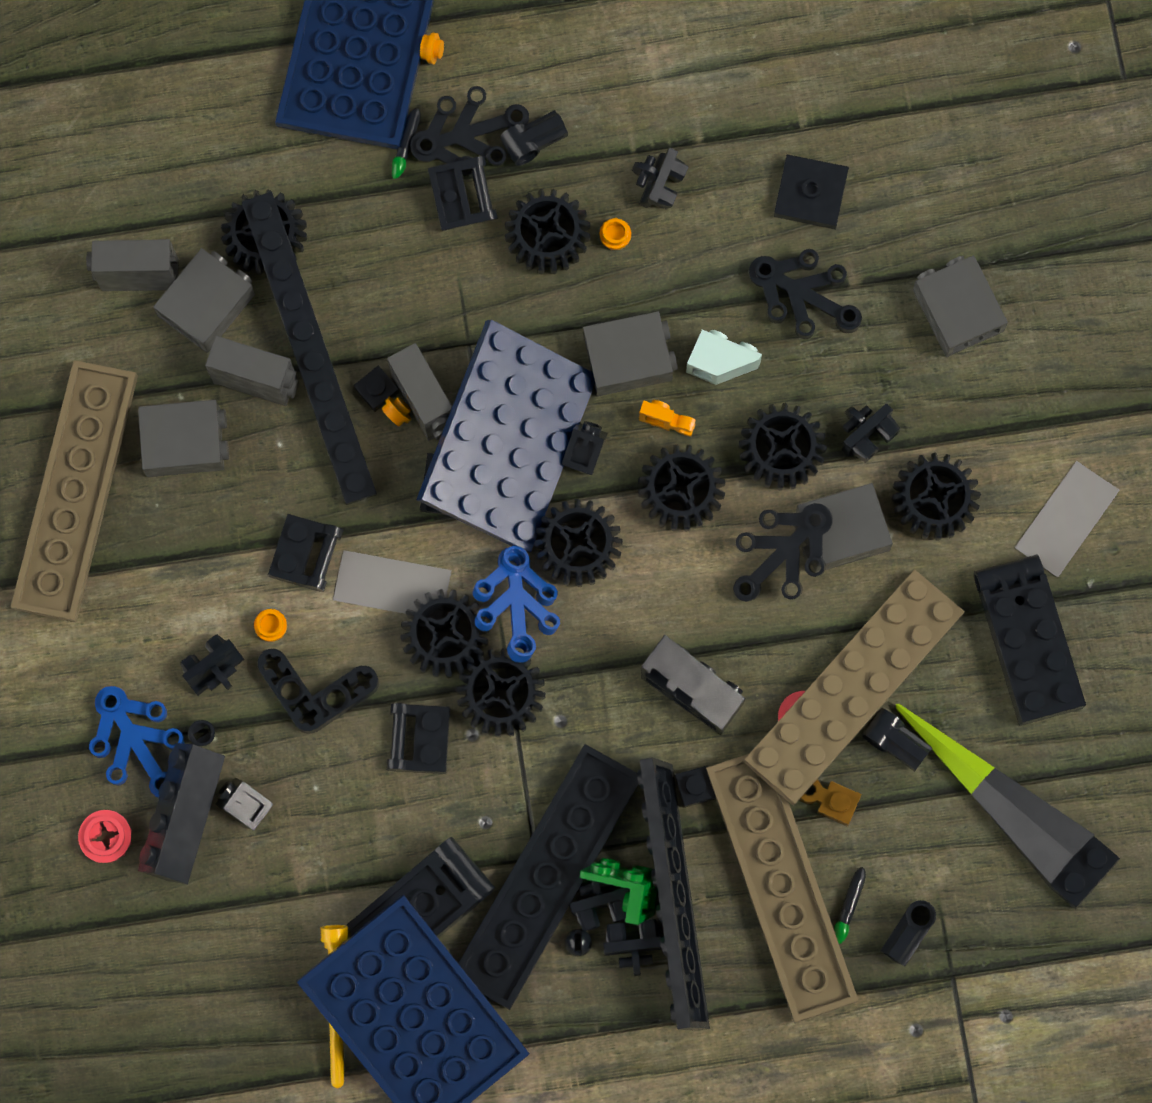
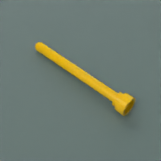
(333, 937)

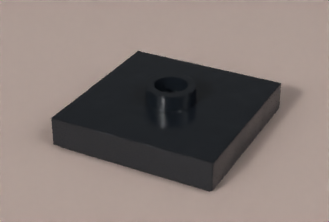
(811, 191)

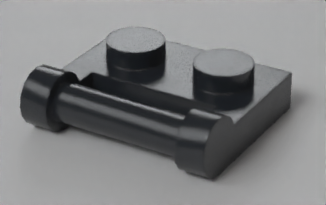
(452, 196)
(295, 550)
(429, 742)

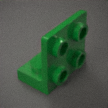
(643, 896)

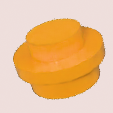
(431, 48)
(615, 234)
(397, 411)
(270, 625)

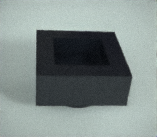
(376, 388)
(695, 786)

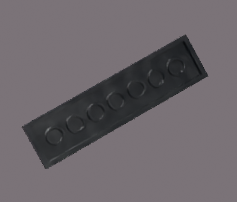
(547, 875)
(674, 893)

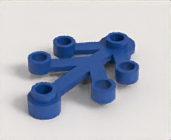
(517, 599)
(131, 735)

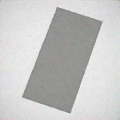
(1067, 518)
(388, 583)

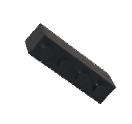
(181, 813)

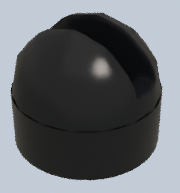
(206, 738)
(586, 943)

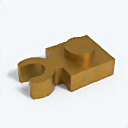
(836, 801)

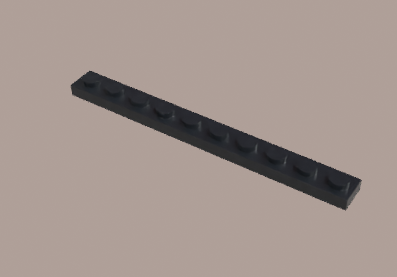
(309, 348)

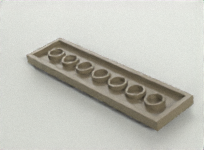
(74, 491)
(853, 687)
(782, 891)

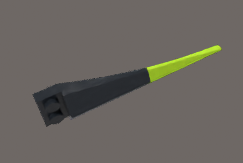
(1053, 843)

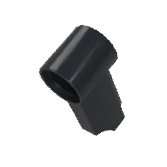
(526, 141)
(888, 734)
(908, 935)

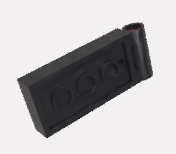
(1029, 640)
(445, 868)

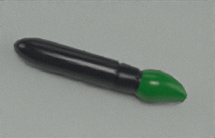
(410, 129)
(848, 908)

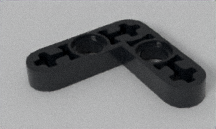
(318, 702)

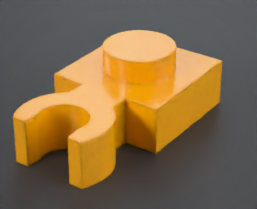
(660, 415)

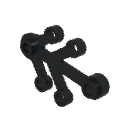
(463, 132)
(800, 291)
(786, 549)

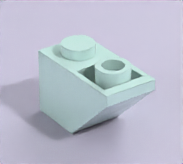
(719, 359)

